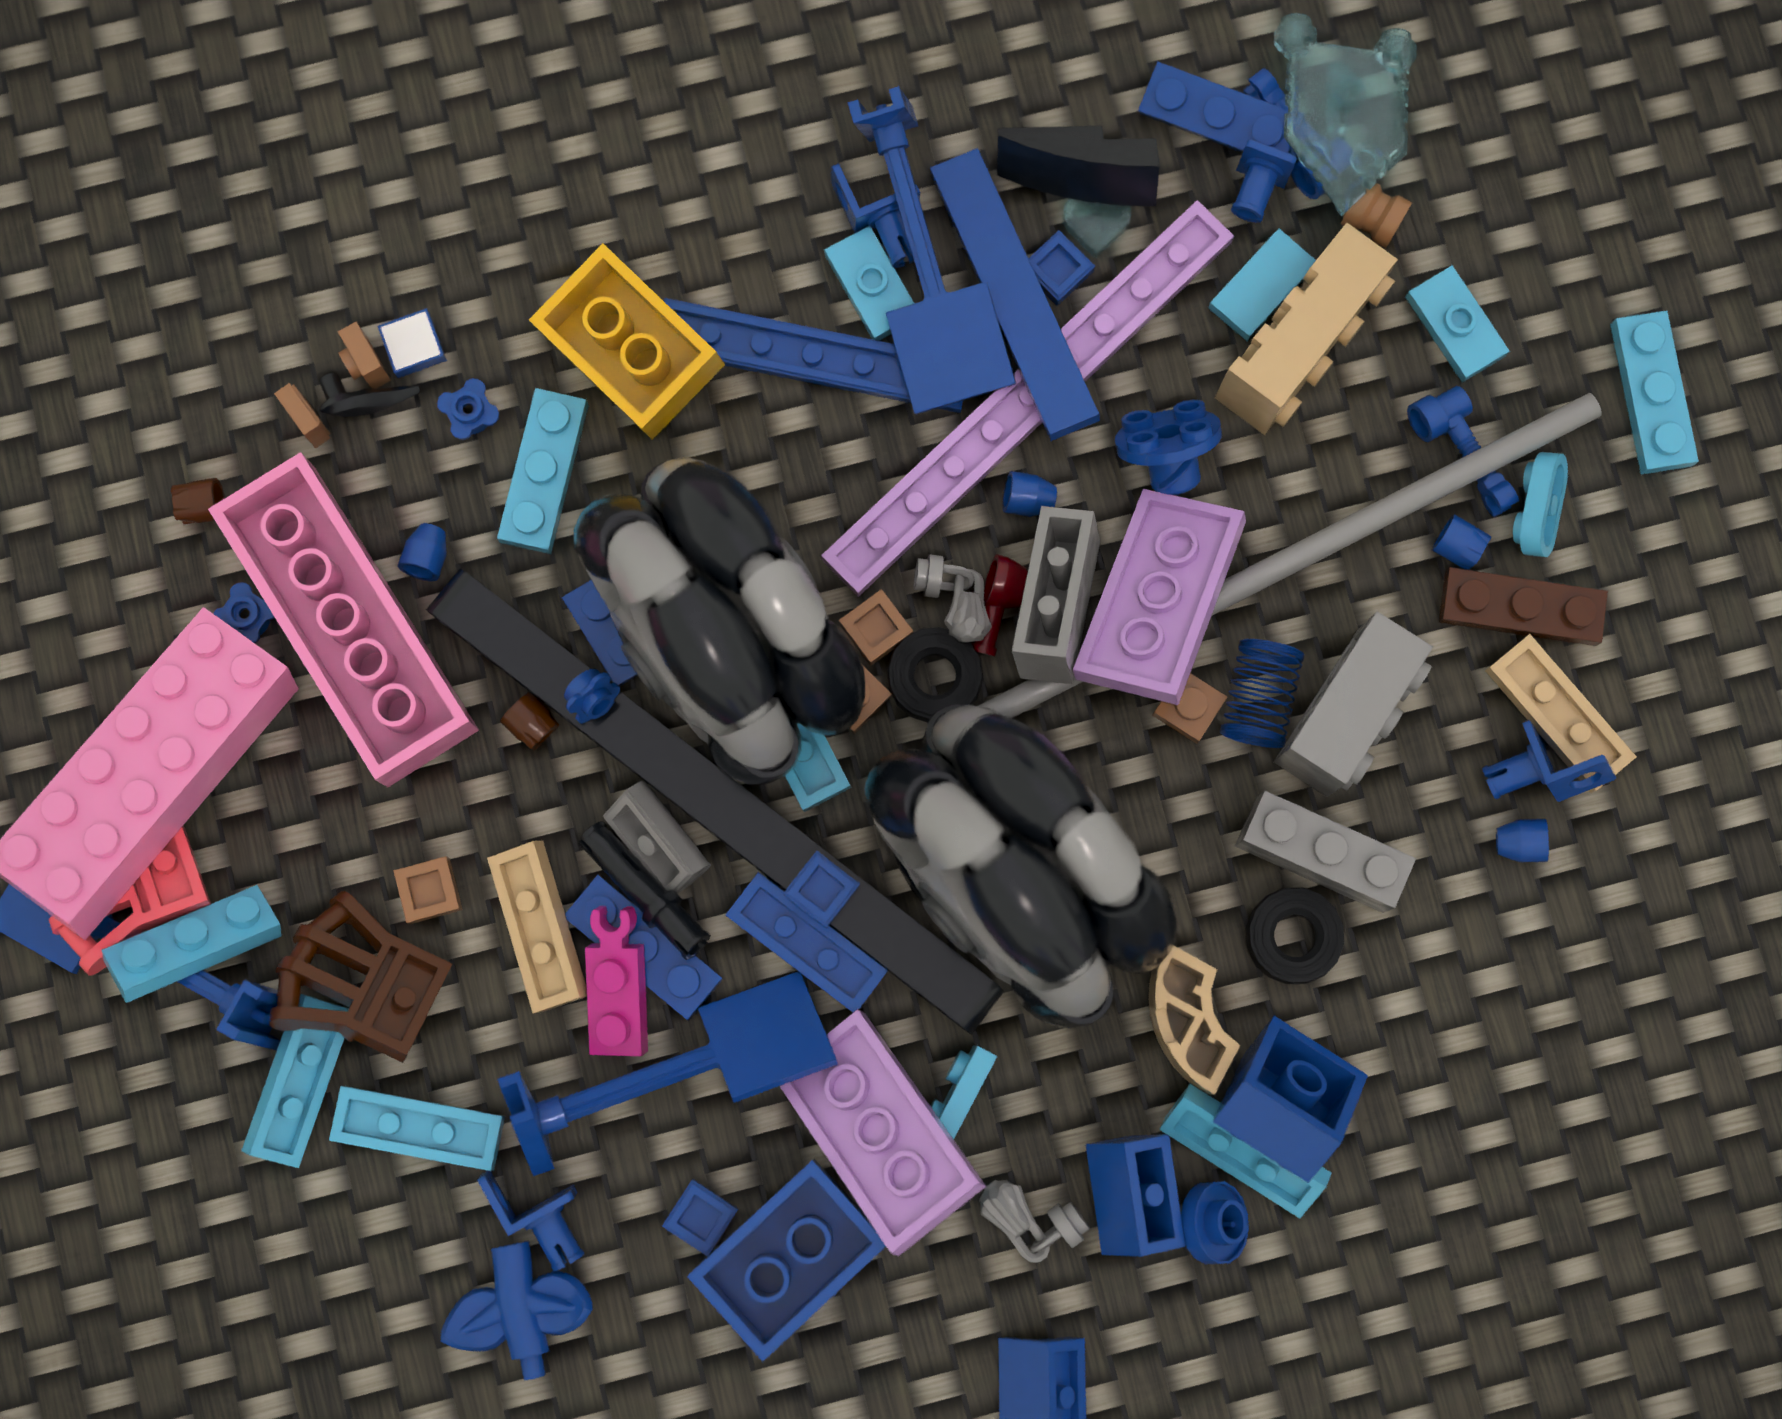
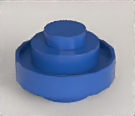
(1214, 1222)

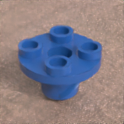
(1169, 443)

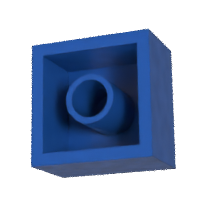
(1291, 1099)

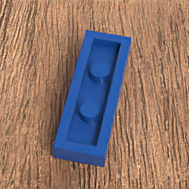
(1212, 110)
(806, 944)
(671, 977)

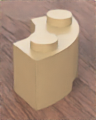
(1186, 1021)

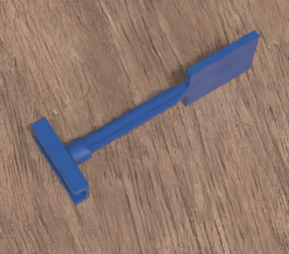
(951, 339)
(244, 1006)
(755, 1041)

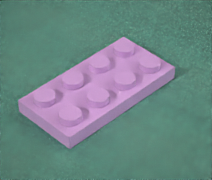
(1160, 596)
(883, 1137)

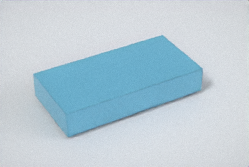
(1262, 285)

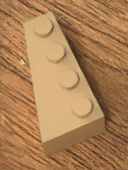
(1305, 329)

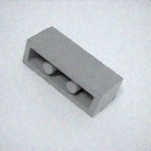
(1056, 595)
(1325, 852)

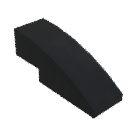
(1080, 164)

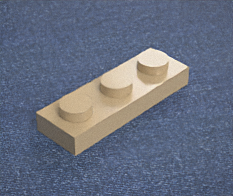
(1557, 708)
(537, 926)

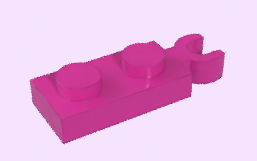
(616, 988)

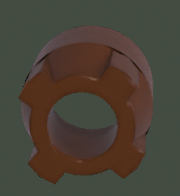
(194, 499)
(529, 721)

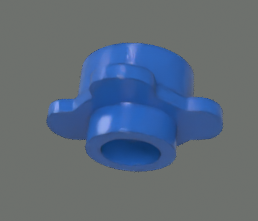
(466, 424)
(243, 598)
(590, 695)

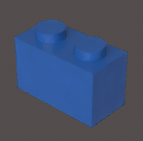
(1135, 1195)

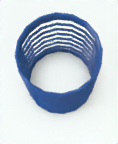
(1239, 731)

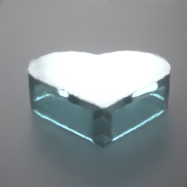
(1095, 223)

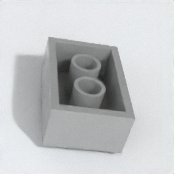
(1356, 706)

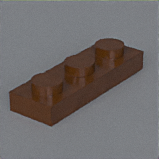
(1523, 606)

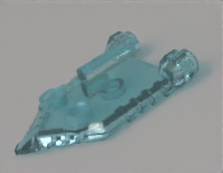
(1345, 106)

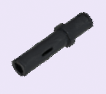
(658, 905)

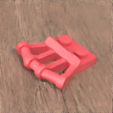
(161, 894)

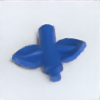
(518, 1310)

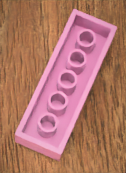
(343, 620)
(143, 772)

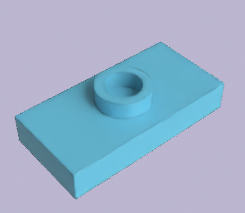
(868, 280)
(1457, 323)

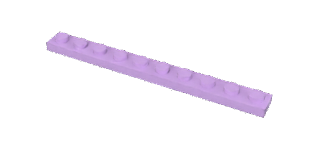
(1010, 414)

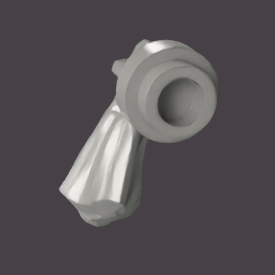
(967, 615)
(1007, 1209)

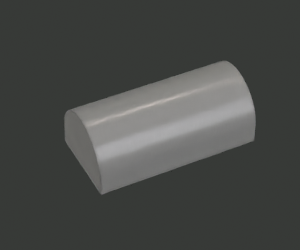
(656, 838)

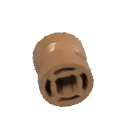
(1377, 214)

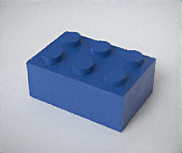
(788, 1259)

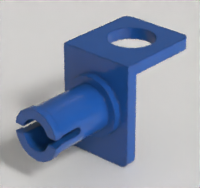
(1263, 170)
(882, 215)
(1536, 766)
(542, 1219)

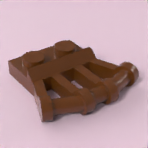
(392, 997)

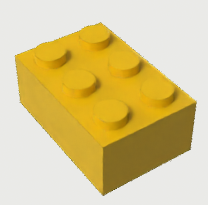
(627, 341)

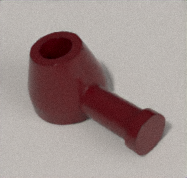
(1002, 590)

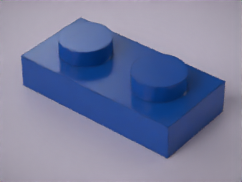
(600, 631)

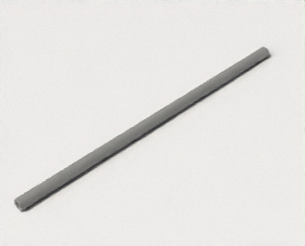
(1356, 526)

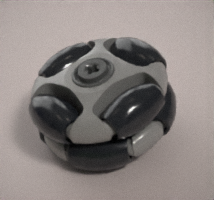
(720, 617)
(1020, 862)

